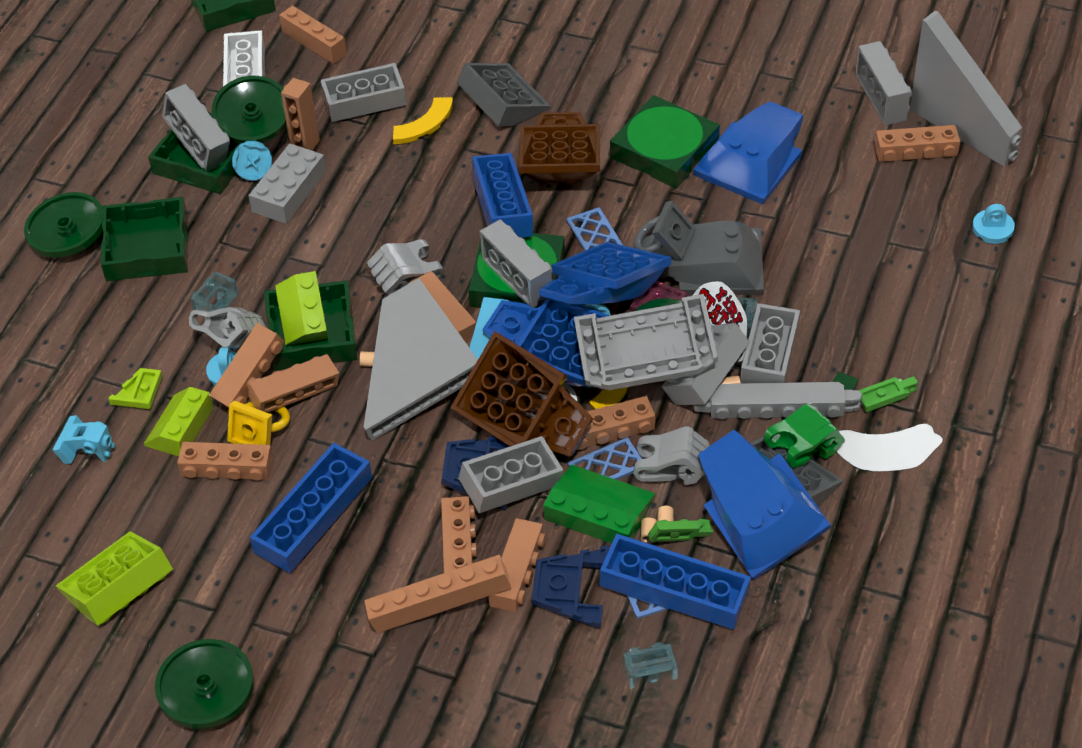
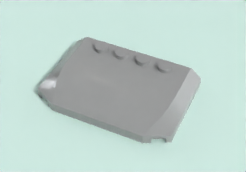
(646, 344)

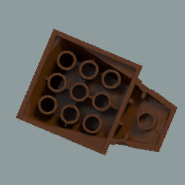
(559, 148)
(521, 398)

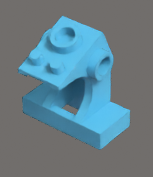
(87, 436)

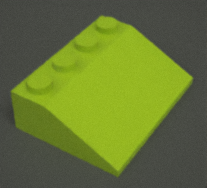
(115, 577)

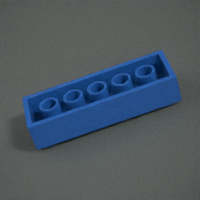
(502, 192)
(311, 507)
(675, 581)

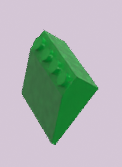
(597, 504)

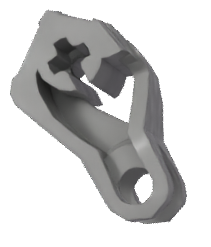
(400, 263)
(220, 321)
(671, 456)

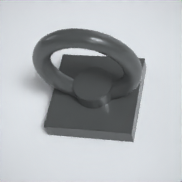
(671, 230)

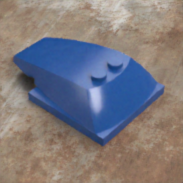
(754, 152)
(605, 275)
(545, 332)
(758, 503)

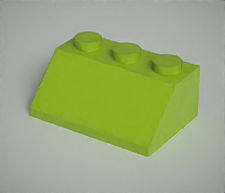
(301, 309)
(180, 421)

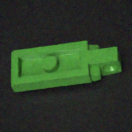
(887, 392)
(679, 530)

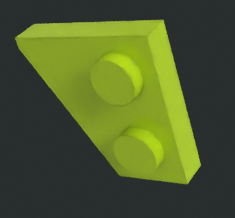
(138, 390)

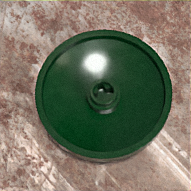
(250, 109)
(64, 224)
(204, 683)

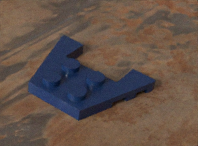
(462, 451)
(559, 585)

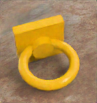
(252, 425)

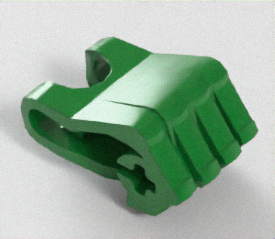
(803, 435)

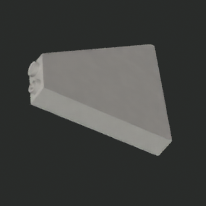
(956, 92)
(415, 359)

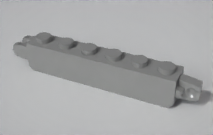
(779, 399)

